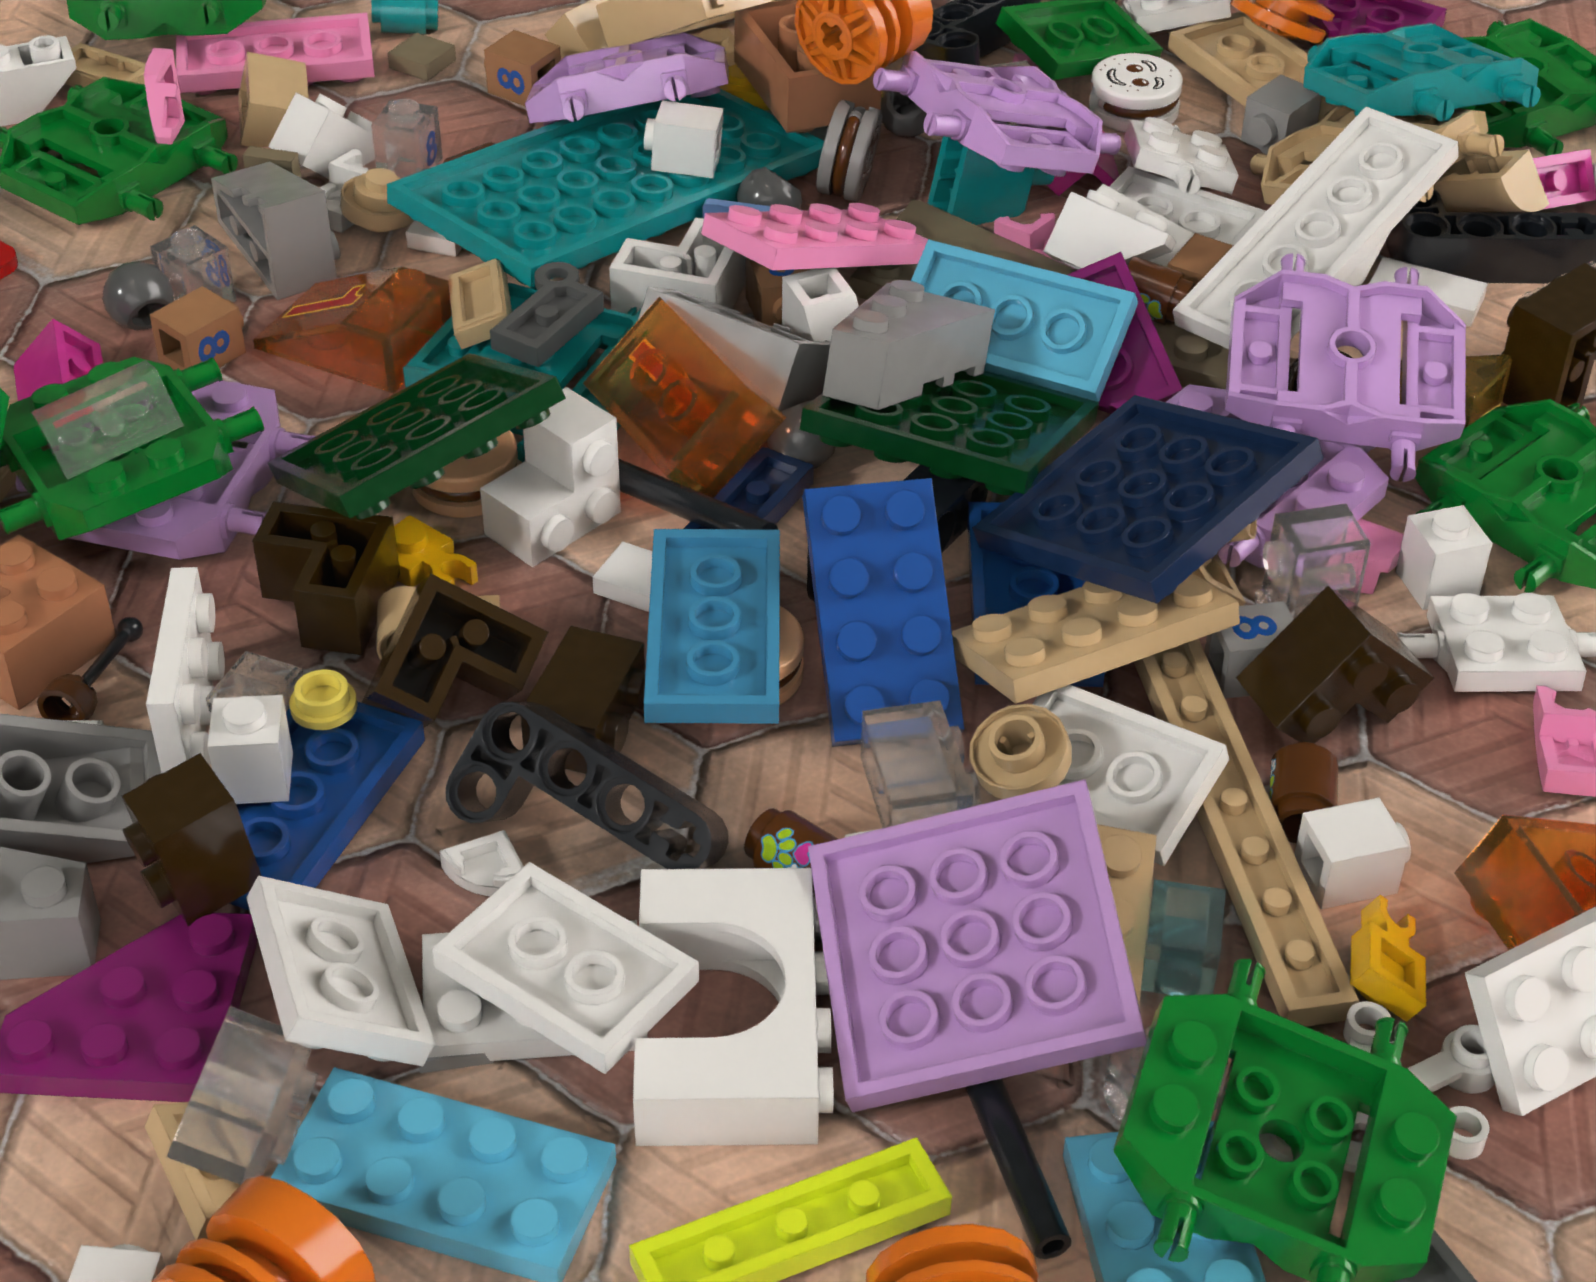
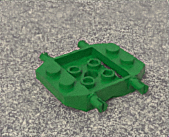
(161, 17)
(1564, 82)
(112, 133)
(129, 481)
(1510, 484)
(1309, 1095)

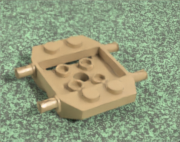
(1299, 150)

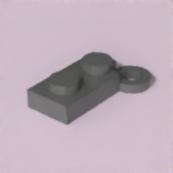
(548, 316)

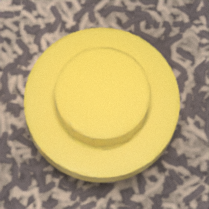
(322, 700)

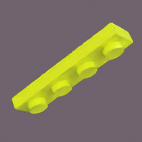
(801, 1222)

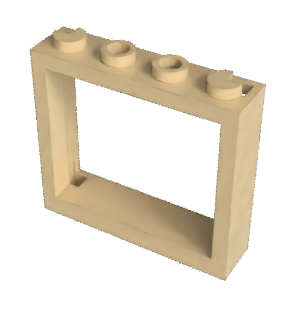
(640, 20)

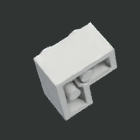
(695, 268)
(561, 487)

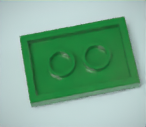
(1074, 35)

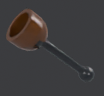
(78, 689)

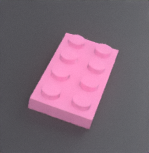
(329, 45)
(815, 237)

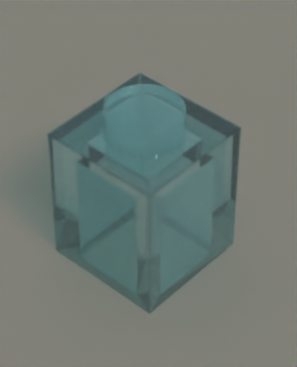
(1183, 939)

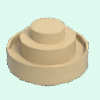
(366, 205)
(1020, 751)

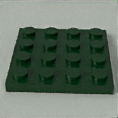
(971, 429)
(416, 434)

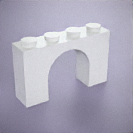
(751, 1083)

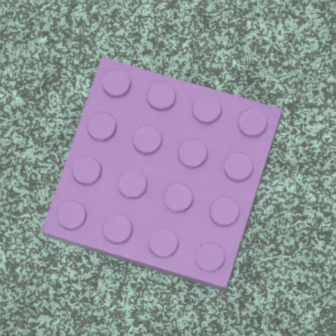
(973, 947)

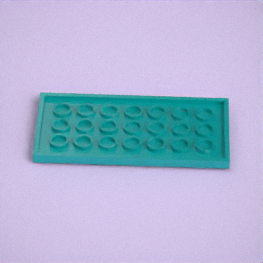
(589, 185)

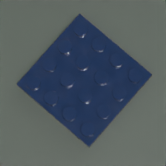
(1148, 496)

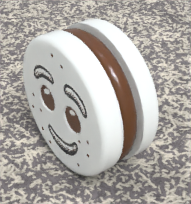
(1135, 89)

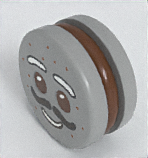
(849, 150)

